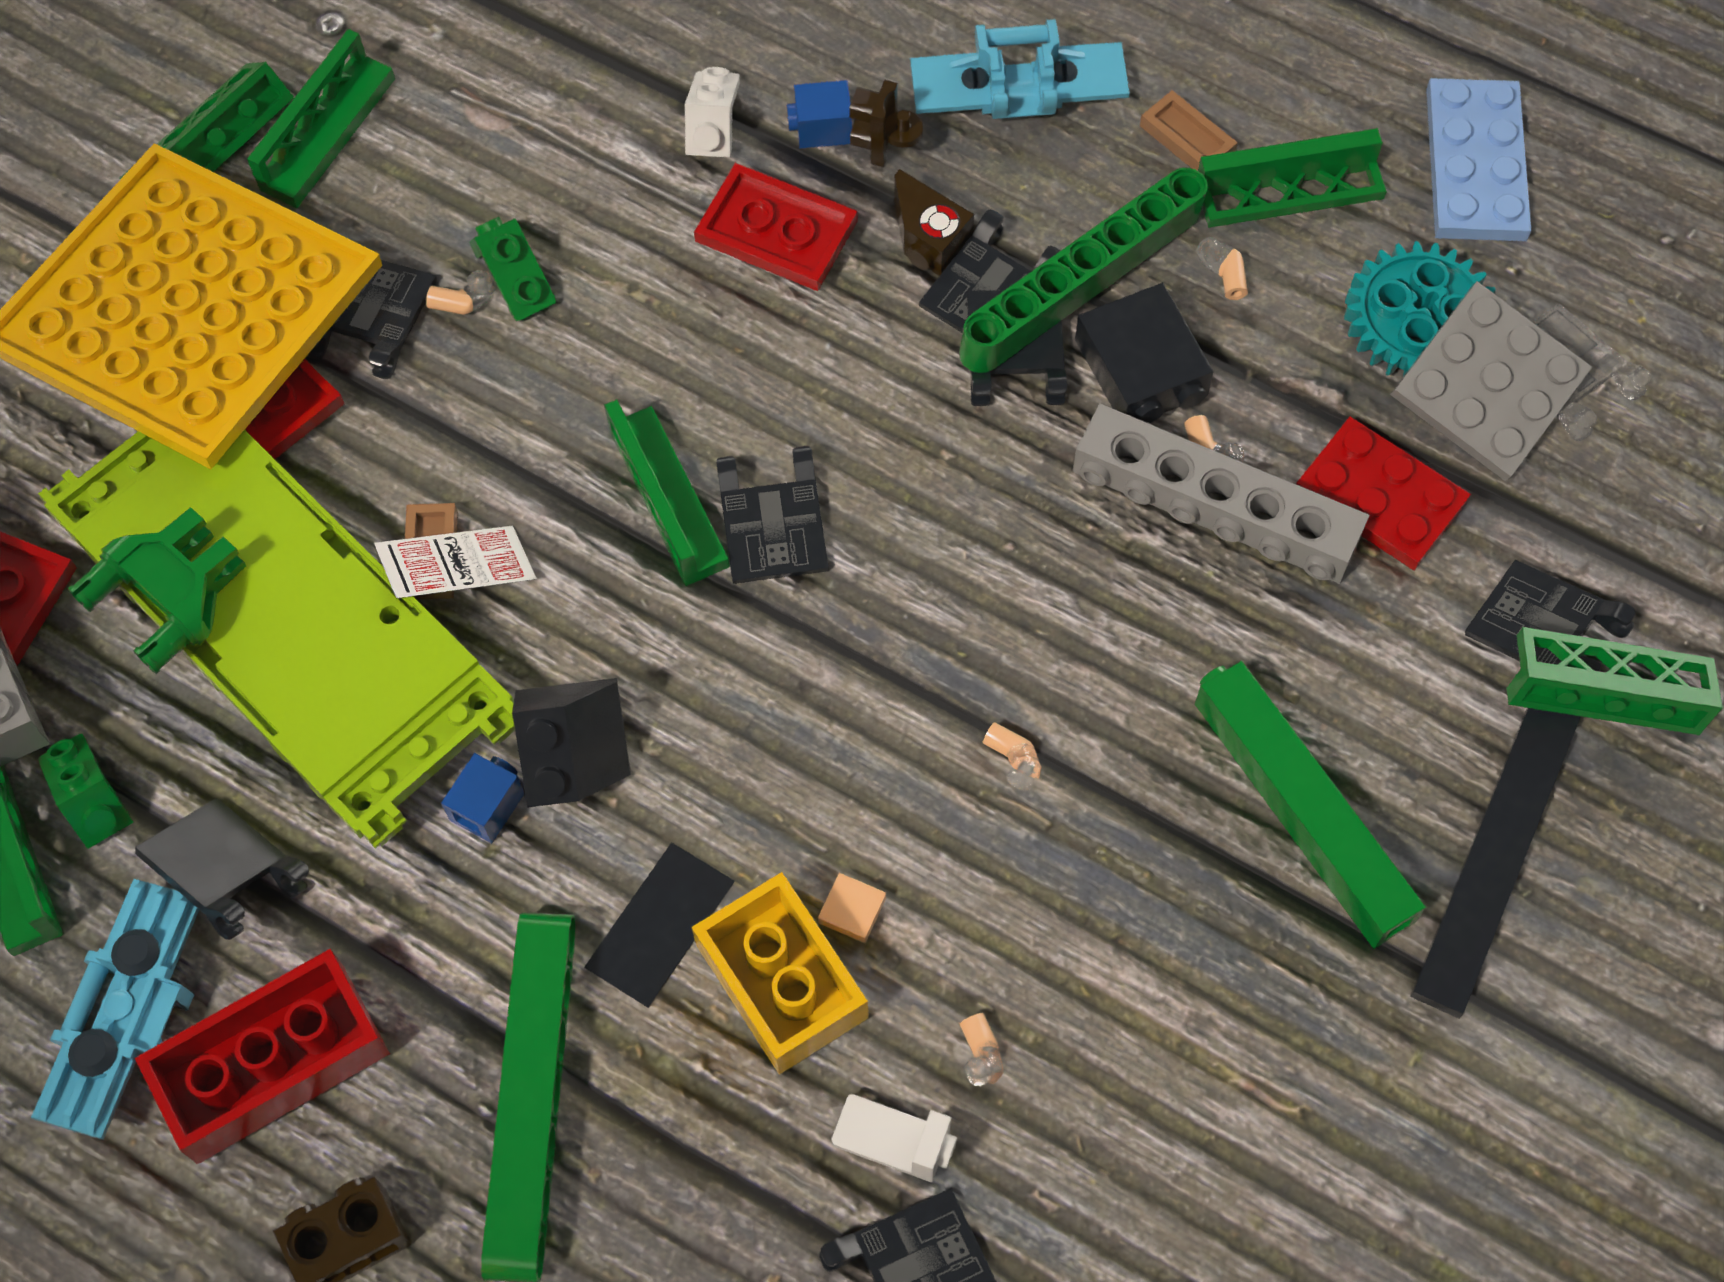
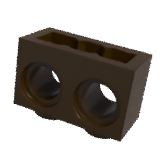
(346, 1250)

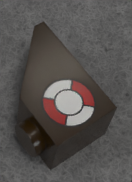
(929, 224)

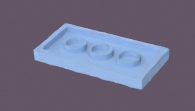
(1478, 160)

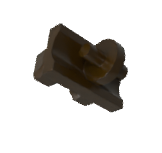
(880, 123)

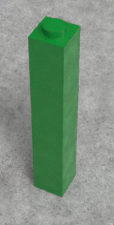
(1308, 804)

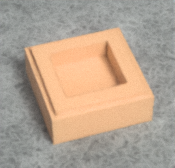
(852, 908)

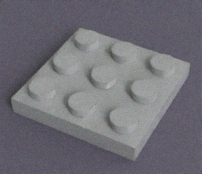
(1491, 381)

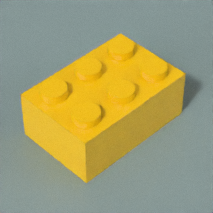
(780, 972)

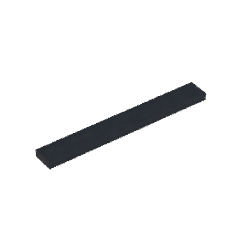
(1495, 860)

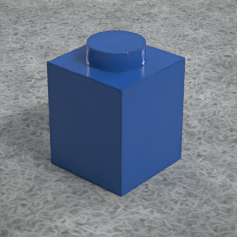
(821, 114)
(483, 796)

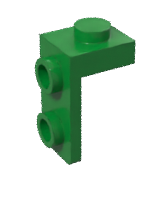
(513, 267)
(83, 791)

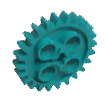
(1417, 308)

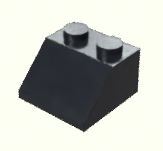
(570, 740)

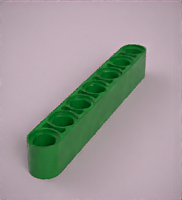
(1082, 270)
(529, 1099)

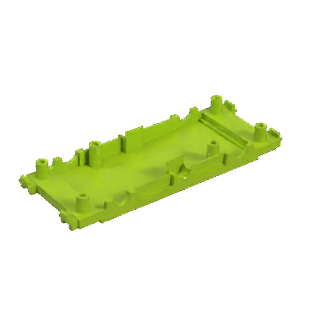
(309, 634)

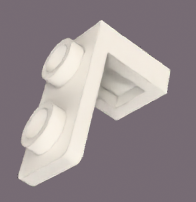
(710, 112)
(895, 1137)

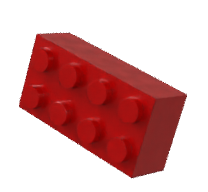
(261, 1057)

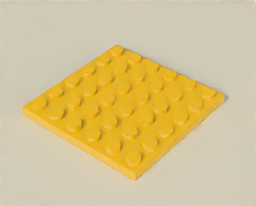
(182, 304)

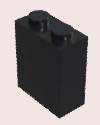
(1144, 354)

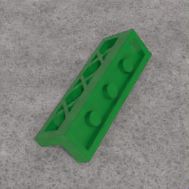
(229, 116)
(323, 123)
(1292, 163)
(667, 493)
(1620, 692)
(25, 903)

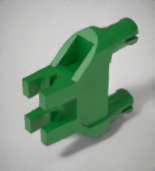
(165, 575)

